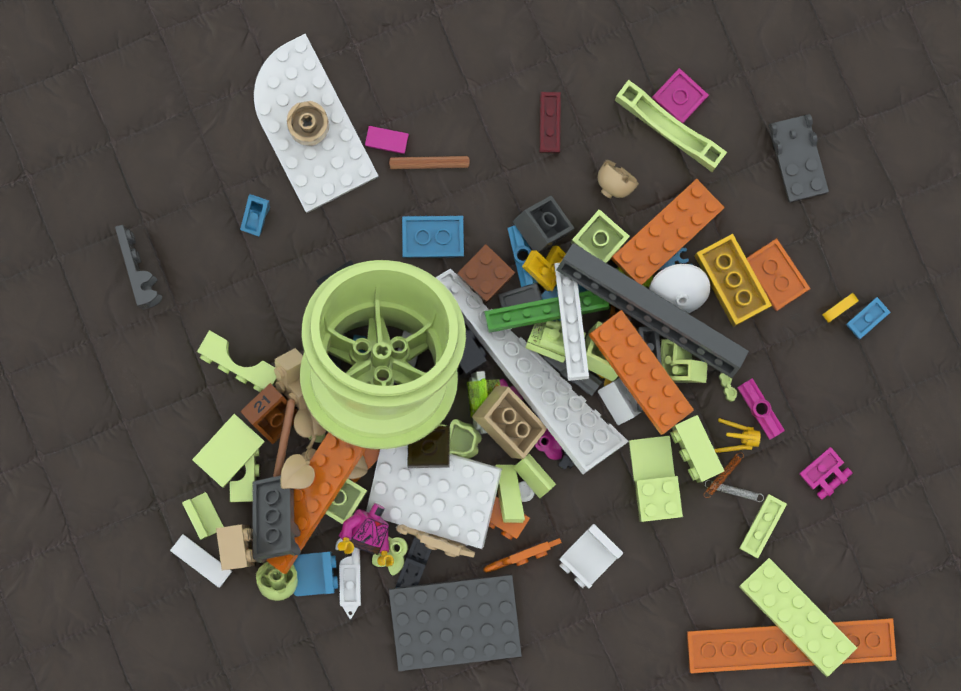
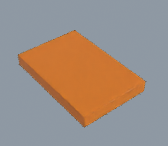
(777, 274)

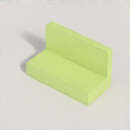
(534, 476)
(203, 515)

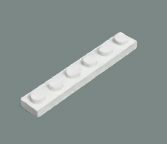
(572, 327)

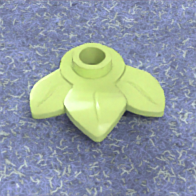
(397, 556)

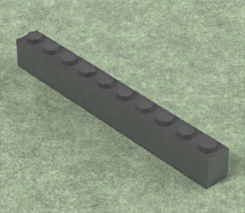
(652, 310)

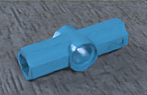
(519, 244)

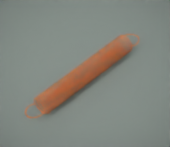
(726, 476)

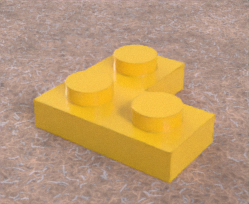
(543, 269)

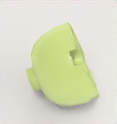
(274, 583)

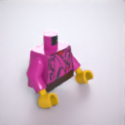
(368, 533)

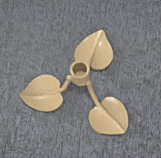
(296, 469)

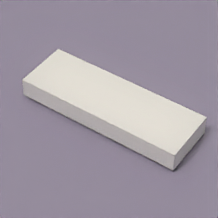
(200, 560)

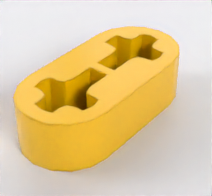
(840, 307)

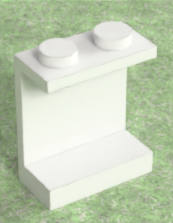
(589, 556)

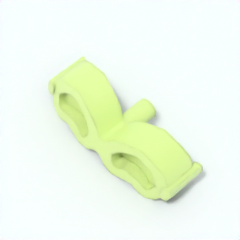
(729, 391)

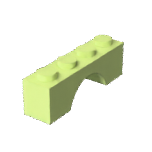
(216, 349)

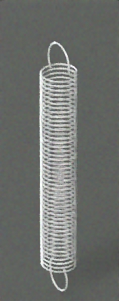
(737, 490)

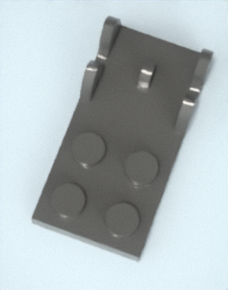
(798, 158)
(140, 280)
(273, 520)

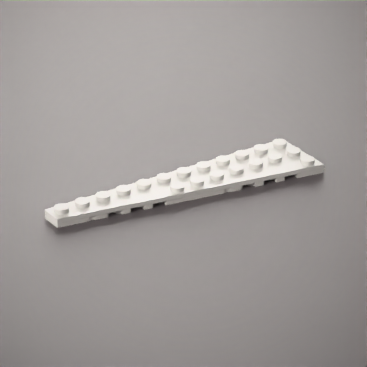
(564, 413)

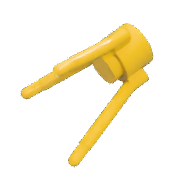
(749, 437)

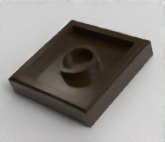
(431, 451)

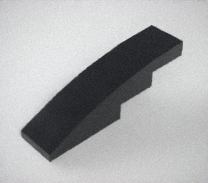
(414, 564)

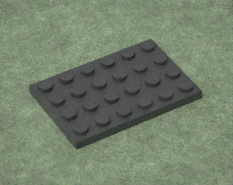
(455, 622)

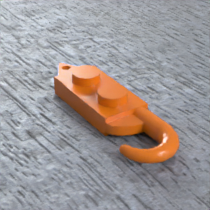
(521, 557)

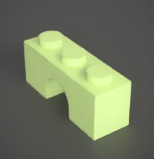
(243, 489)

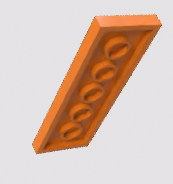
(667, 232)
(641, 372)

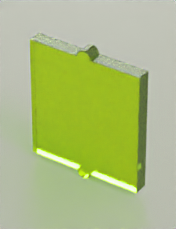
(479, 391)

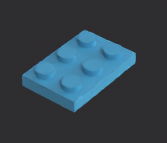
(432, 236)

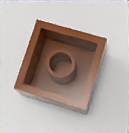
(486, 274)
(267, 413)

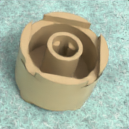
(303, 112)

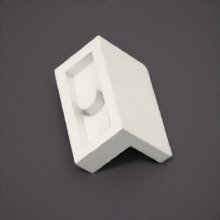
(619, 401)

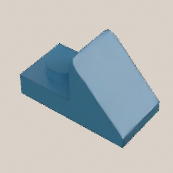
(255, 215)

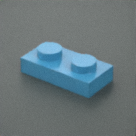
(868, 318)

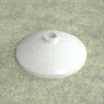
(683, 286)

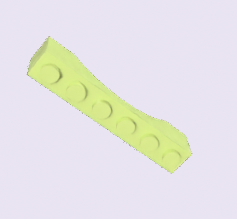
(686, 139)

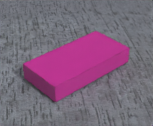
(386, 140)

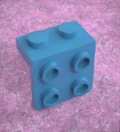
(315, 574)

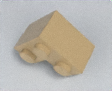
(288, 377)

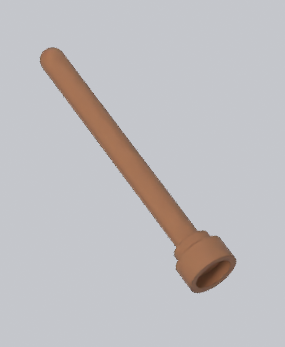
(284, 437)

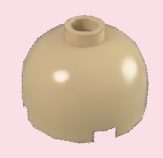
(615, 180)

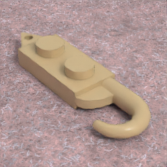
(435, 542)

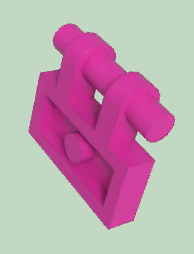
(821, 468)

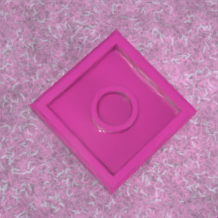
(680, 96)

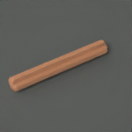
(429, 162)

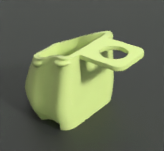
(463, 439)

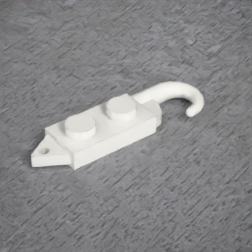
(350, 581)

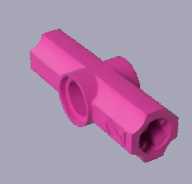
(767, 421)

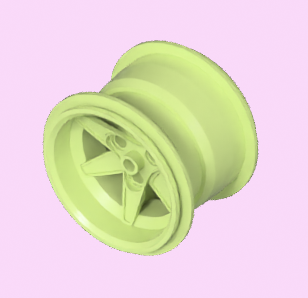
(357, 403)

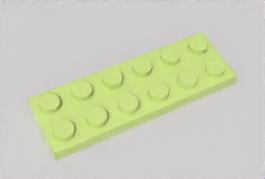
(798, 617)

